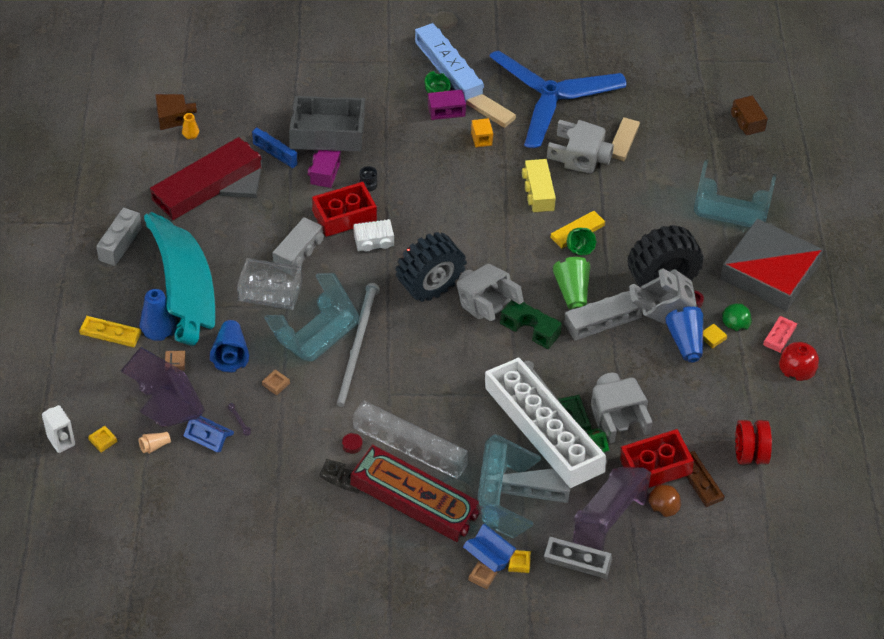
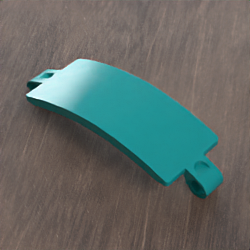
(187, 278)

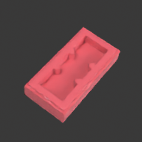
(780, 334)

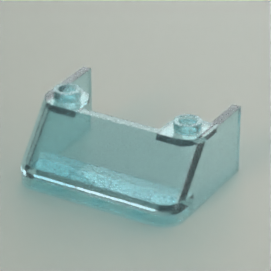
(729, 209)
(333, 322)
(497, 456)

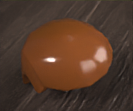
(665, 500)

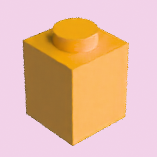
(482, 132)

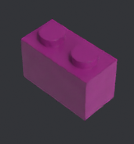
(446, 104)
(324, 167)

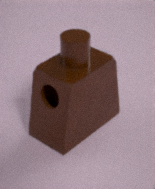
(172, 109)

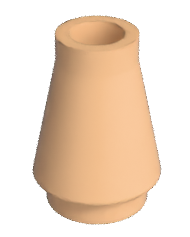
(153, 441)

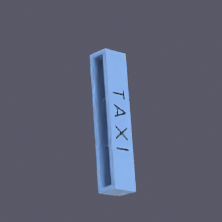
(448, 61)

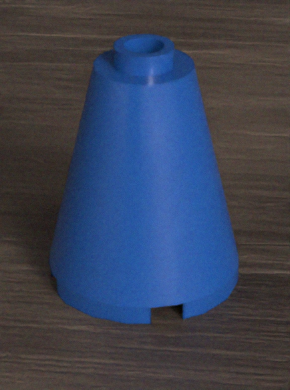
(155, 319)
(687, 332)
(229, 348)

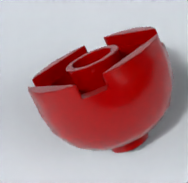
(799, 361)

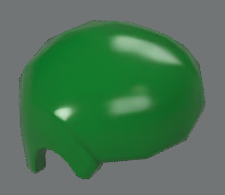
(436, 82)
(581, 241)
(737, 317)

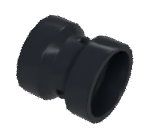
(369, 177)

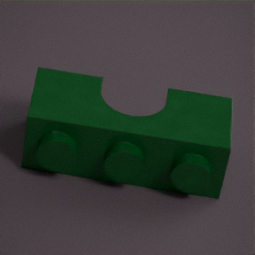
(545, 329)

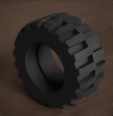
(665, 249)

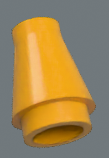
(190, 128)

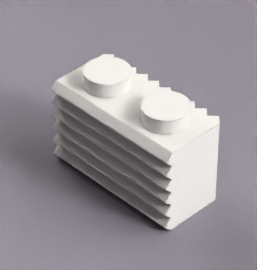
(373, 235)
(58, 428)

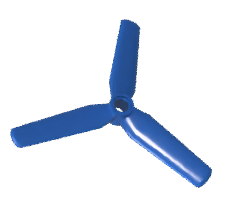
(552, 91)

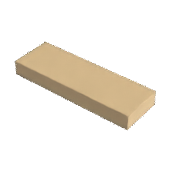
(491, 110)
(624, 138)

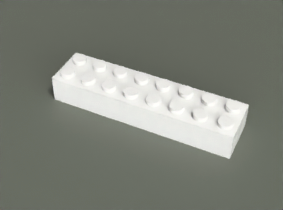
(545, 422)

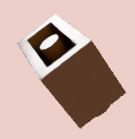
(749, 115)

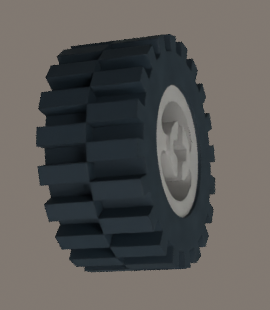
(430, 266)

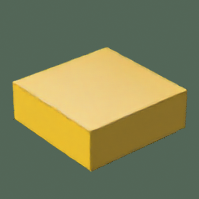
(713, 336)
(102, 439)
(520, 562)

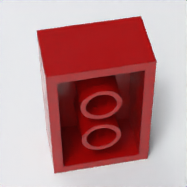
(343, 208)
(662, 455)

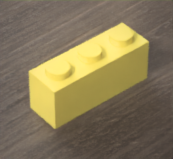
(539, 185)

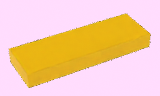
(590, 220)
(110, 331)

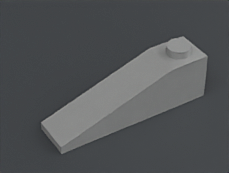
(537, 484)

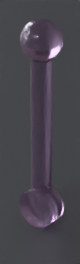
(246, 430)

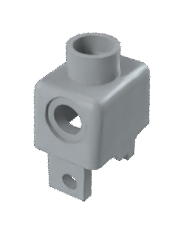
(584, 148)
(667, 291)
(481, 293)
(618, 405)

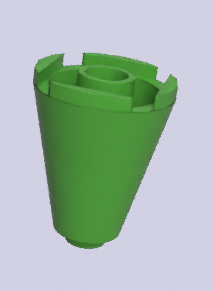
(573, 280)

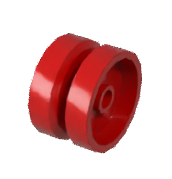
(753, 442)

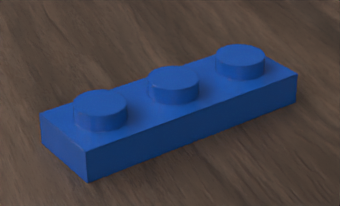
(274, 147)

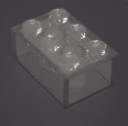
(270, 283)

